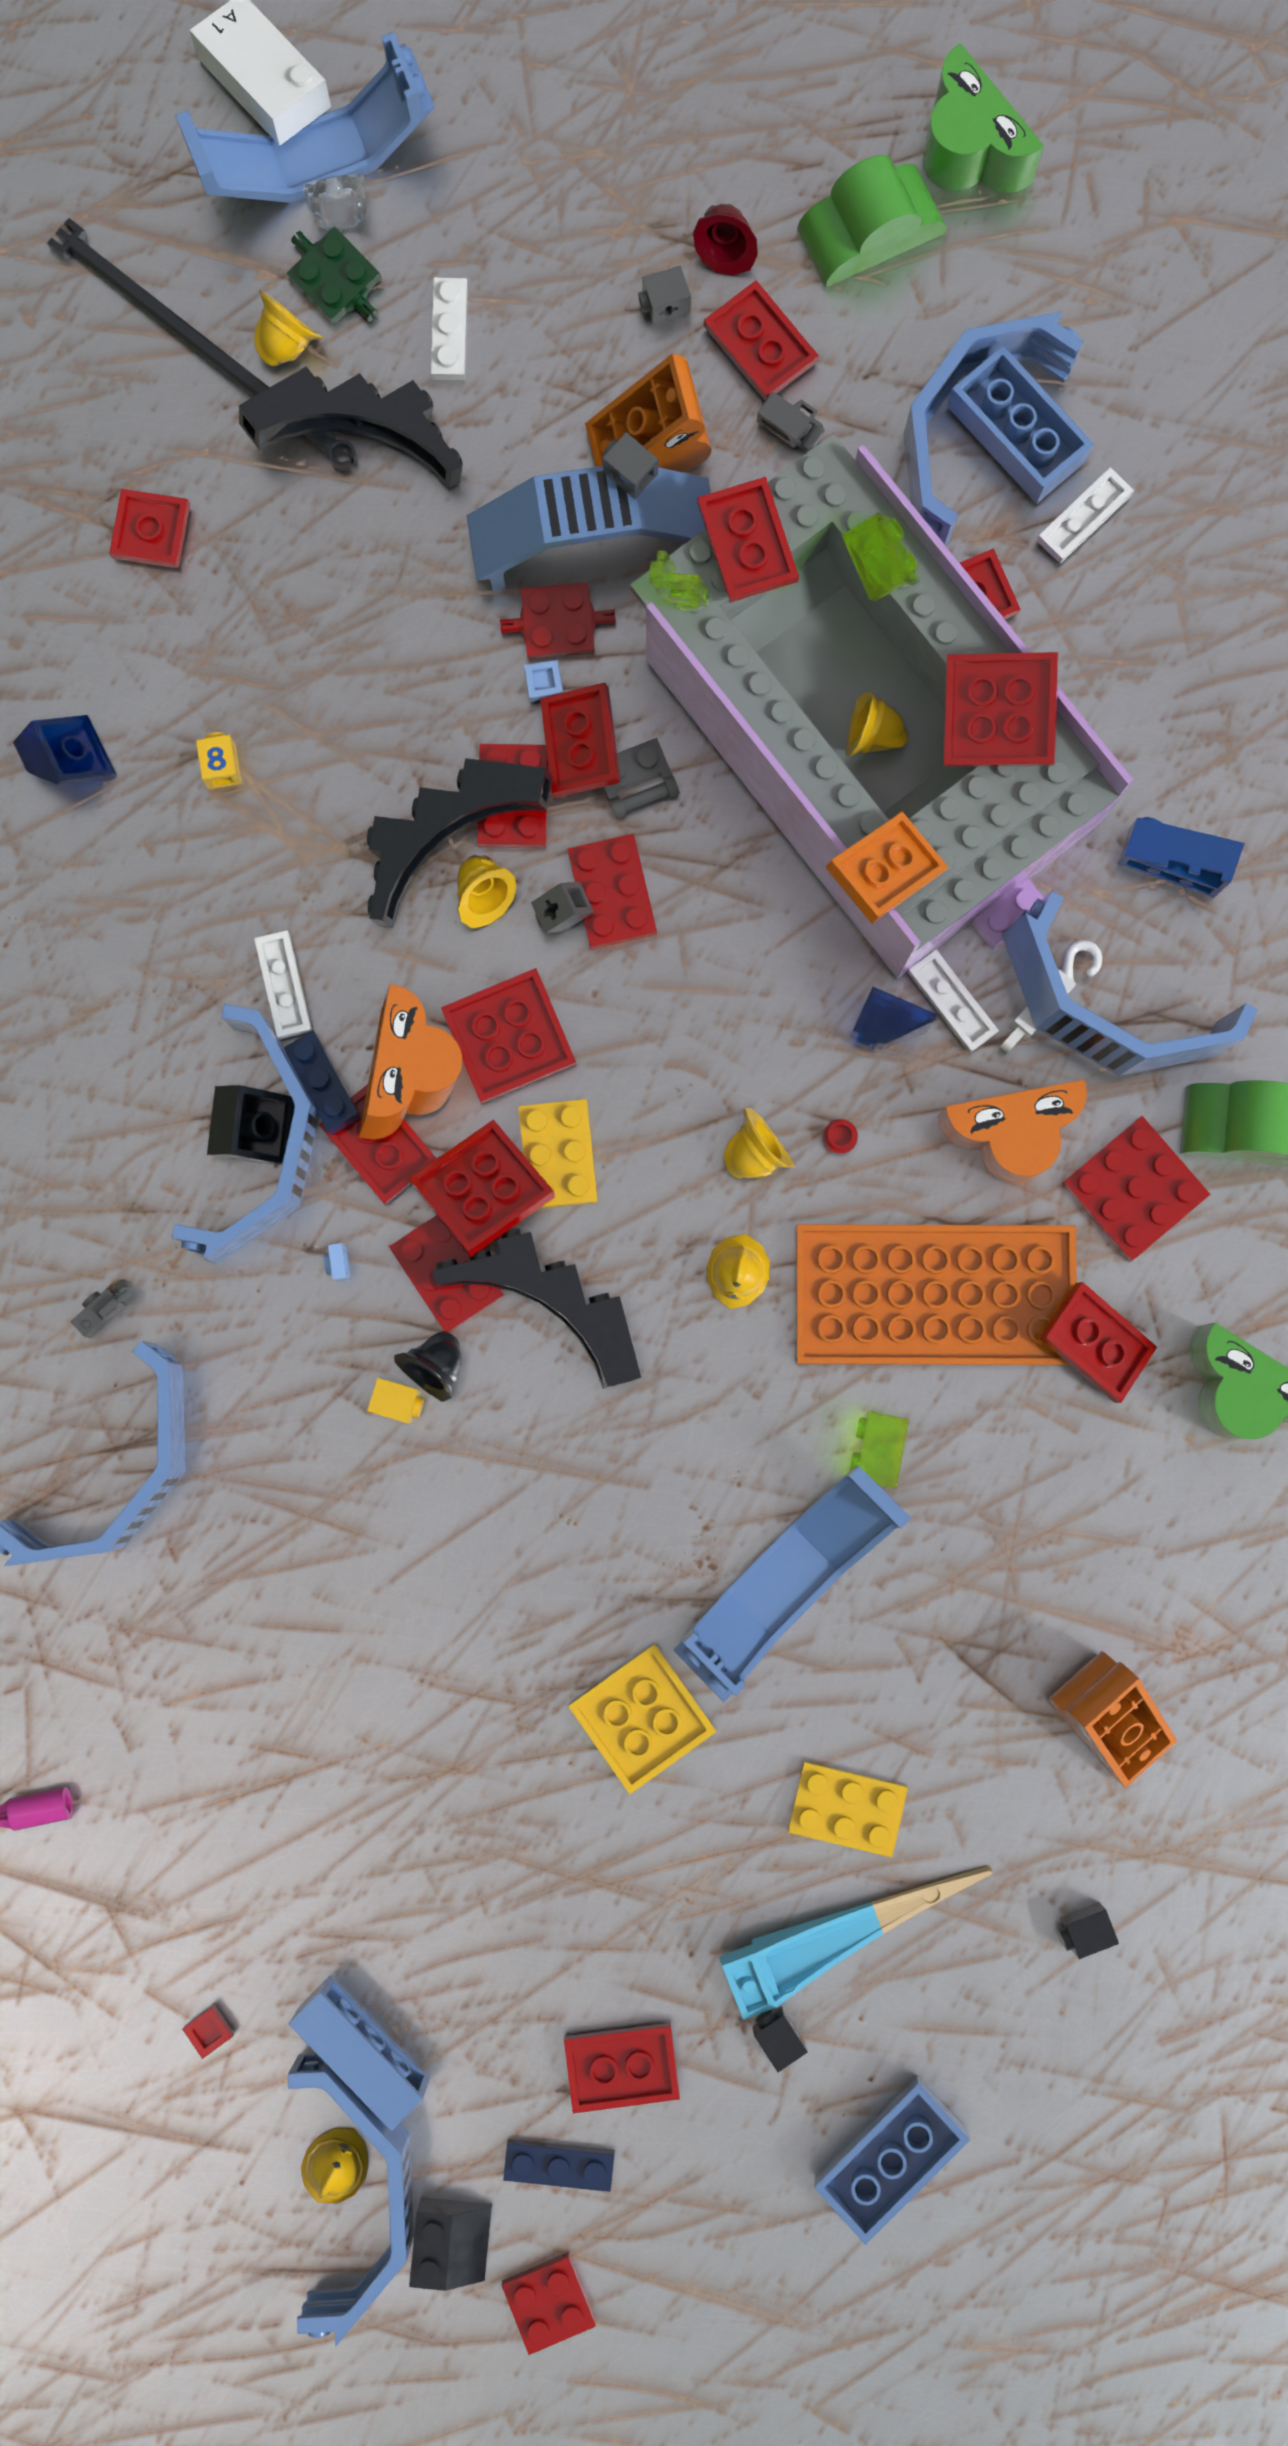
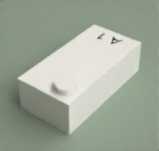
(261, 69)

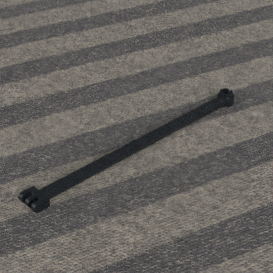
(75, 245)

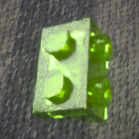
(880, 556)
(674, 588)
(880, 1447)

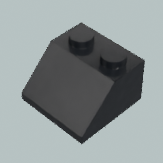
(250, 1124)
(449, 2244)

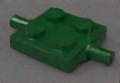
(334, 275)

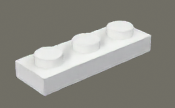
(449, 329)
(1085, 515)
(283, 984)
(953, 1001)

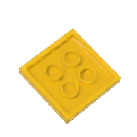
(642, 1718)

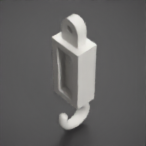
(1023, 1025)

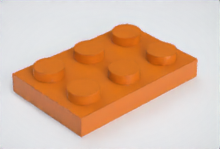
(886, 867)

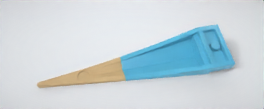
(791, 1958)

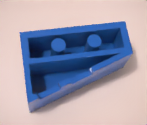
(1181, 856)

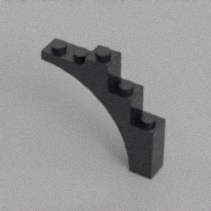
(355, 407)
(404, 845)
(516, 1268)

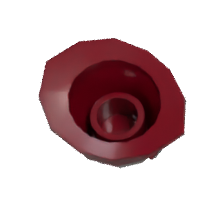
(725, 240)

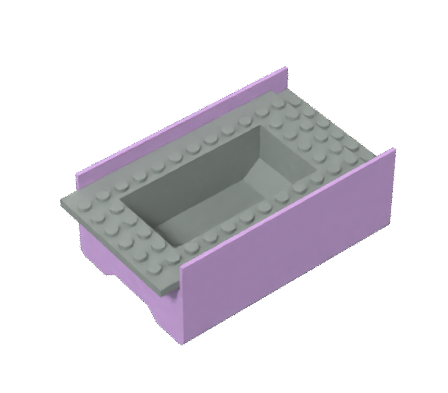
(778, 693)

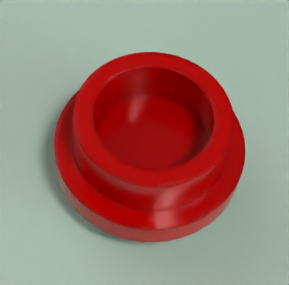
(840, 1136)

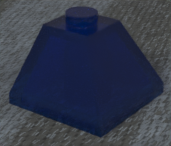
(63, 750)
(889, 1021)

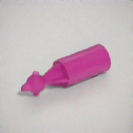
(36, 1809)

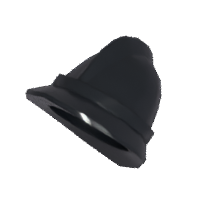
(433, 1364)

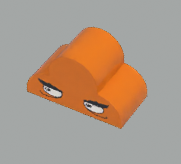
(660, 415)
(410, 1066)
(1015, 1130)
(1114, 1717)

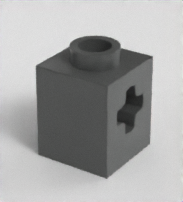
(665, 295)
(629, 465)
(562, 907)

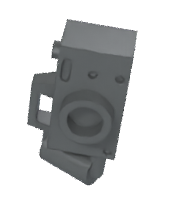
(791, 423)
(102, 1308)

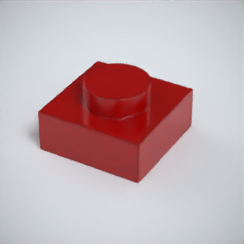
(208, 2031)

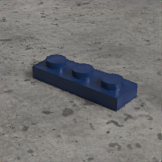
(322, 1082)
(559, 2165)

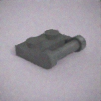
(638, 766)

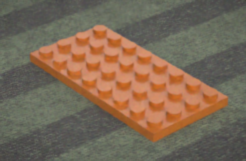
(930, 1293)

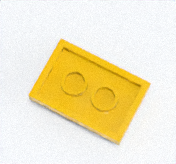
(560, 1149)
(847, 1808)

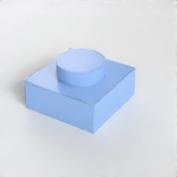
(543, 679)
(337, 1262)

